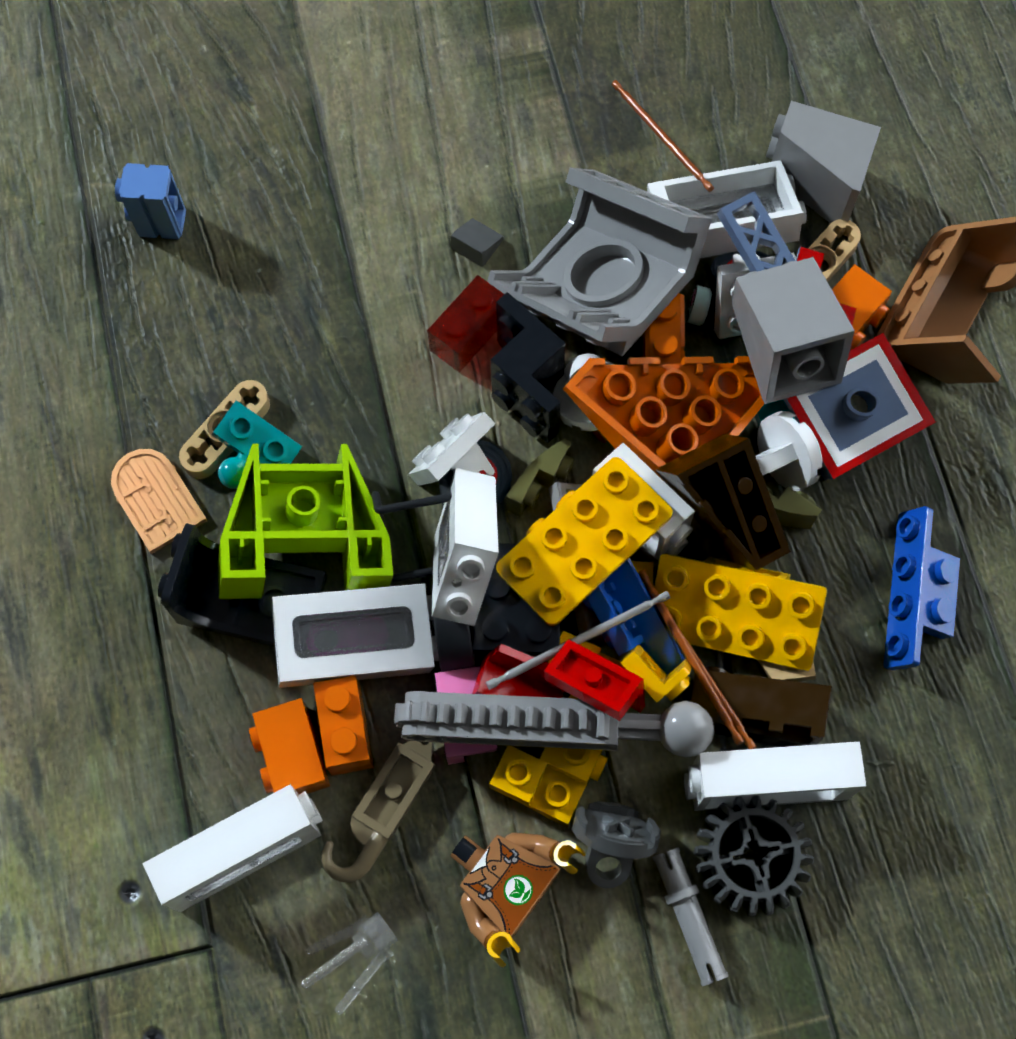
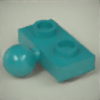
(239, 431)

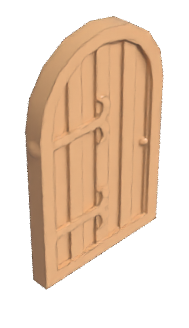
(154, 497)

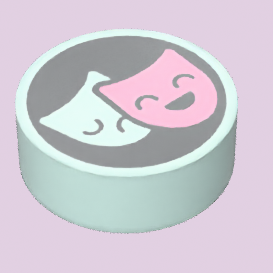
(699, 305)

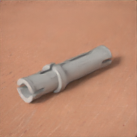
(690, 916)

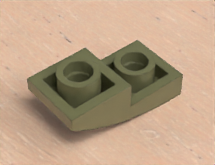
(544, 470)
(795, 509)

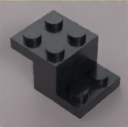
(527, 368)
(510, 620)

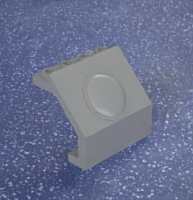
(611, 262)

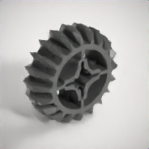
(757, 875)

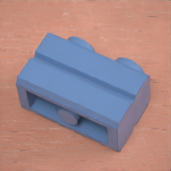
(151, 200)

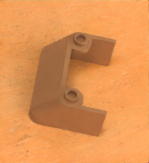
(945, 295)

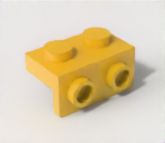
(656, 681)

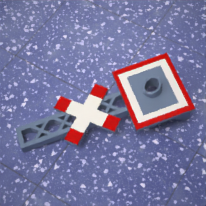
(870, 372)

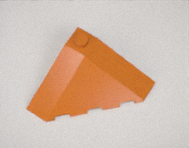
(666, 407)

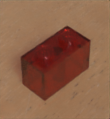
(465, 324)

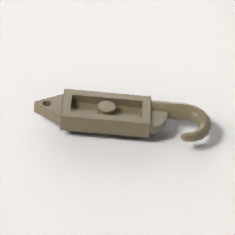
(384, 807)

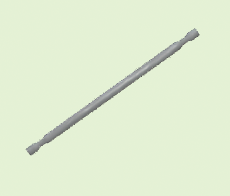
(578, 639)

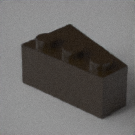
(729, 499)
(770, 709)

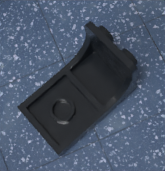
(192, 590)

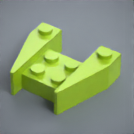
(302, 512)

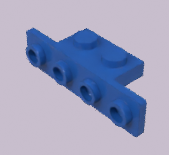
(921, 590)
(620, 593)

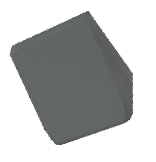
(476, 241)

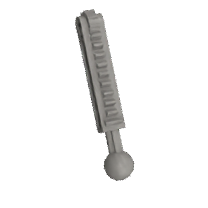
(546, 722)

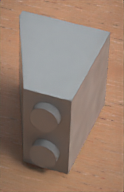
(824, 156)
(792, 329)

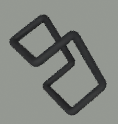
(444, 496)

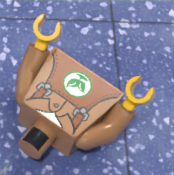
(508, 883)

